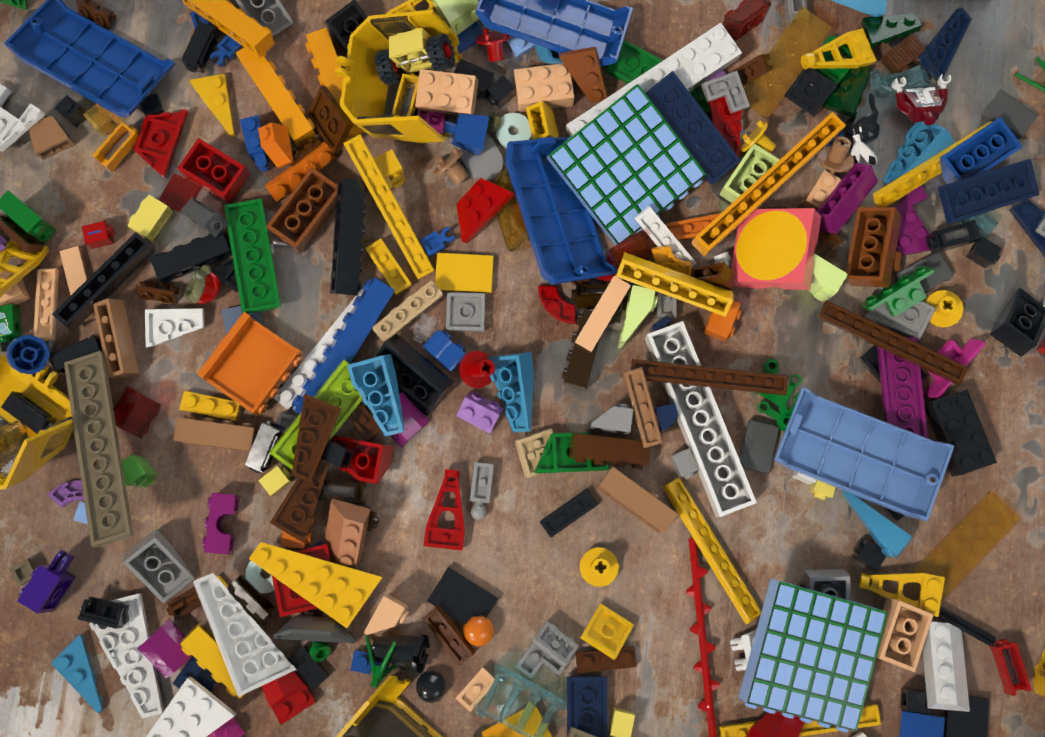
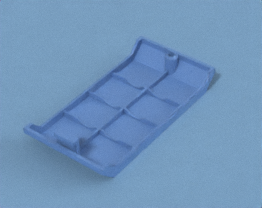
(863, 455)

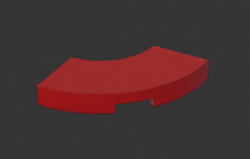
(556, 305)

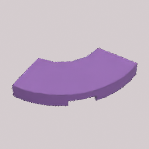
(67, 493)

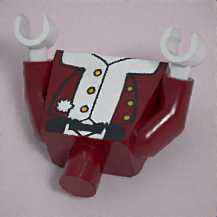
(922, 103)

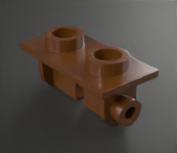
(90, 10)
(308, 145)
(149, 291)
(184, 604)

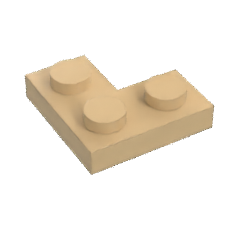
(530, 449)

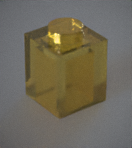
(100, 120)

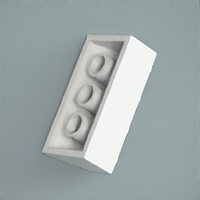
(945, 668)

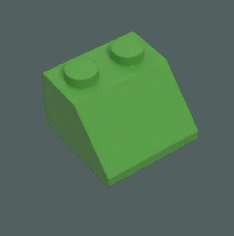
(138, 471)

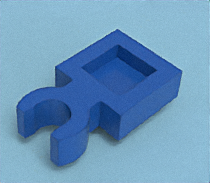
(227, 48)
(434, 243)

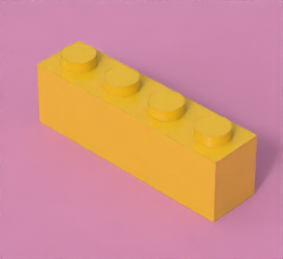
(203, 646)

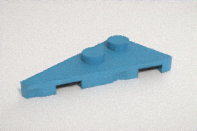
(75, 667)

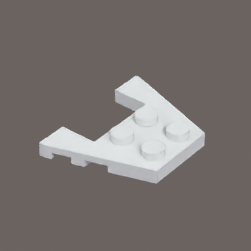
(12, 127)

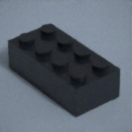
(958, 424)

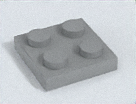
(465, 312)

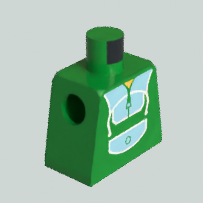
(9, 325)

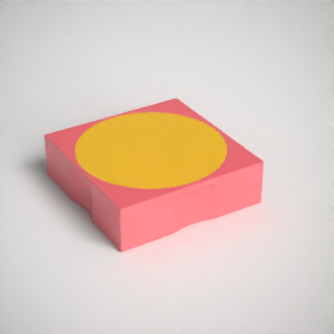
(776, 249)

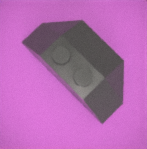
(315, 628)

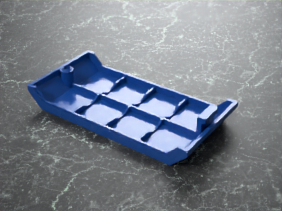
(560, 24)
(88, 58)
(555, 219)

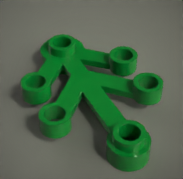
(779, 400)

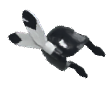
(864, 132)

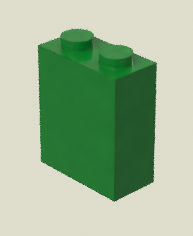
(26, 217)

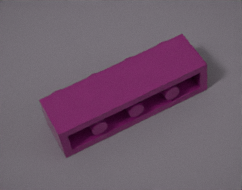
(846, 197)

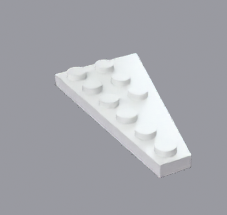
(242, 643)
(133, 667)
(192, 713)

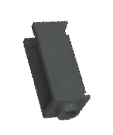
(204, 216)

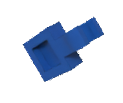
(361, 662)

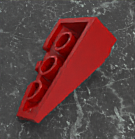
(776, 726)

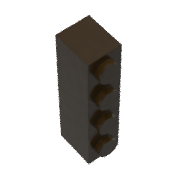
(579, 359)

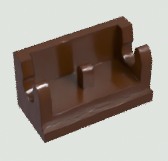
(753, 69)

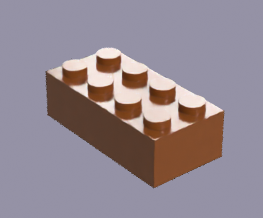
(304, 210)
(873, 246)

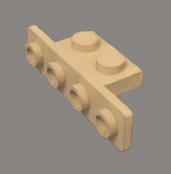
(407, 311)

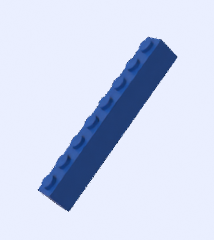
(348, 338)

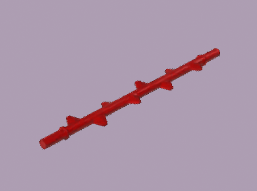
(705, 646)

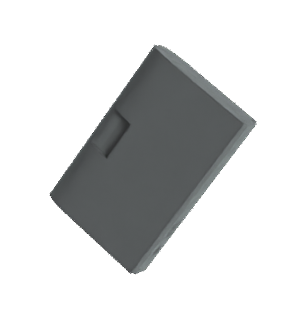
(1013, 113)
(934, 261)
(758, 446)

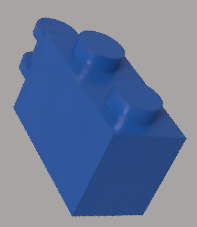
(251, 135)

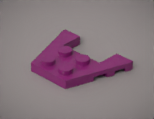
(912, 231)

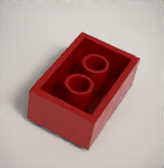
(214, 170)

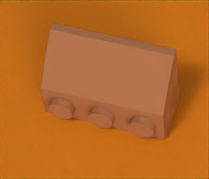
(346, 532)

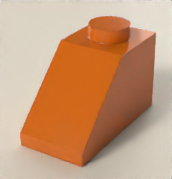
(276, 143)

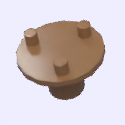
(836, 156)
(452, 166)

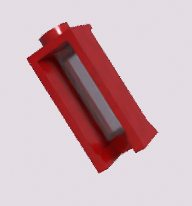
(1010, 666)

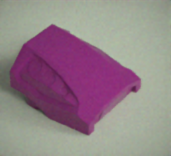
(412, 419)
(164, 649)

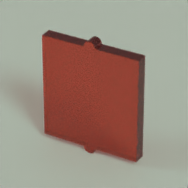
(178, 192)

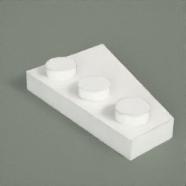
(169, 324)

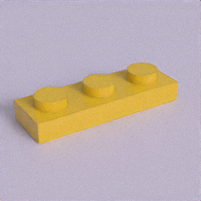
(388, 266)
(210, 406)

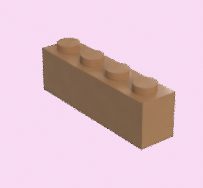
(116, 338)
(213, 434)

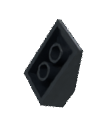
(345, 22)
(1020, 323)

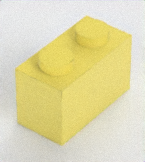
(150, 218)

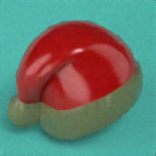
(203, 286)

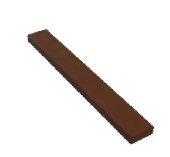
(892, 342)
(712, 377)

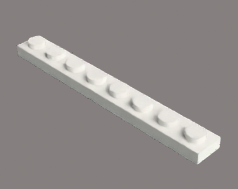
(294, 383)

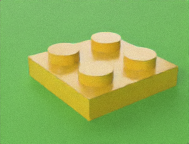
(607, 631)

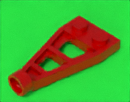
(442, 537)

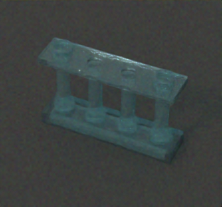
(519, 683)

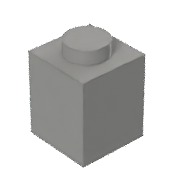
(684, 464)

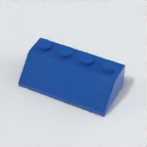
(979, 152)

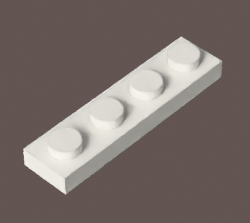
(661, 234)

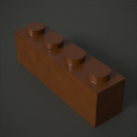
(609, 450)

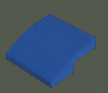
(921, 725)

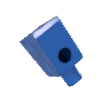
(468, 132)

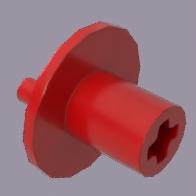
(494, 43)
(476, 369)

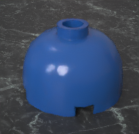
(27, 354)

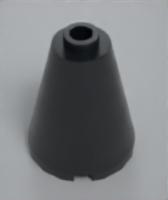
(408, 653)

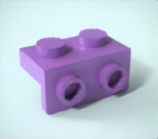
(479, 411)

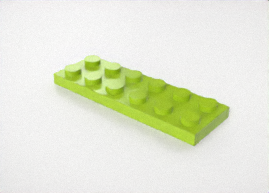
(335, 391)

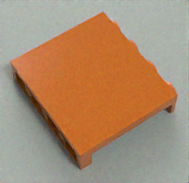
(250, 364)

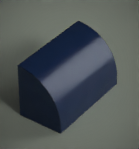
(665, 416)

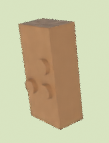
(637, 501)

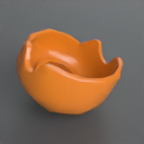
(478, 631)

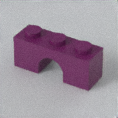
(216, 540)

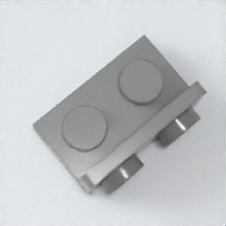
(555, 643)

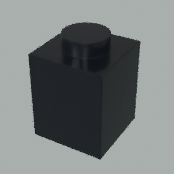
(500, 92)
(71, 111)
(984, 252)
(338, 454)
(868, 554)
(914, 700)

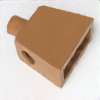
(49, 137)

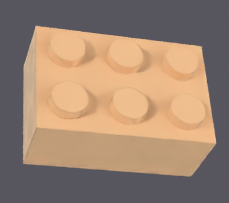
(543, 83)
(446, 92)
(903, 634)

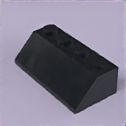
(416, 375)

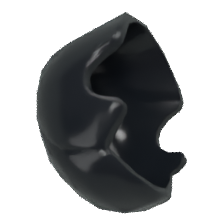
(431, 687)

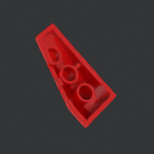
(369, 461)

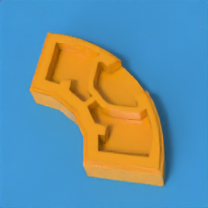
(664, 257)

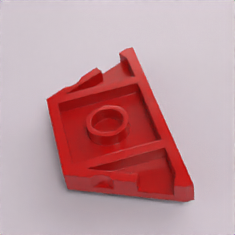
(160, 138)
(480, 206)

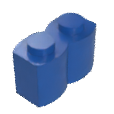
(444, 350)

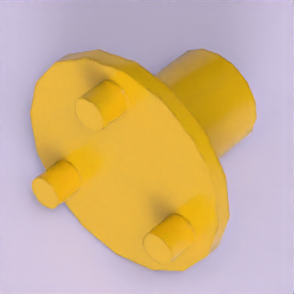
(759, 138)
(948, 308)
(599, 567)

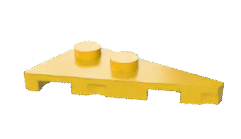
(216, 96)

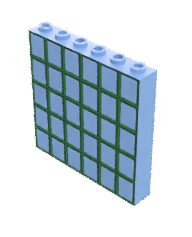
(626, 163)
(812, 656)

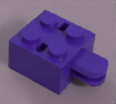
(48, 584)

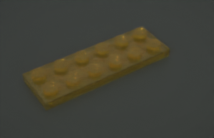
(800, 37)
(969, 542)

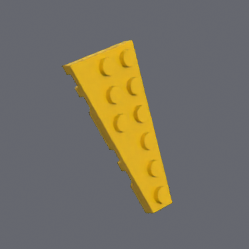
(327, 585)

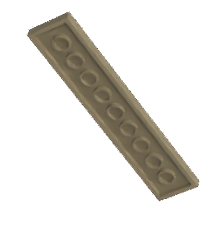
(98, 450)

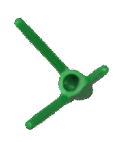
(379, 672)

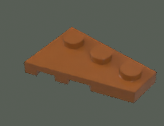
(587, 72)

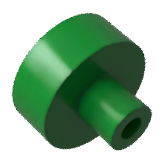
(320, 651)

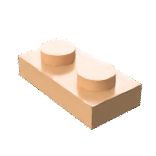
(475, 689)

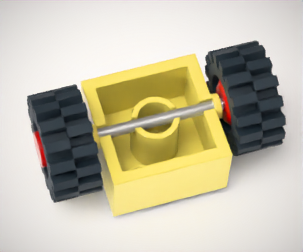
(413, 52)

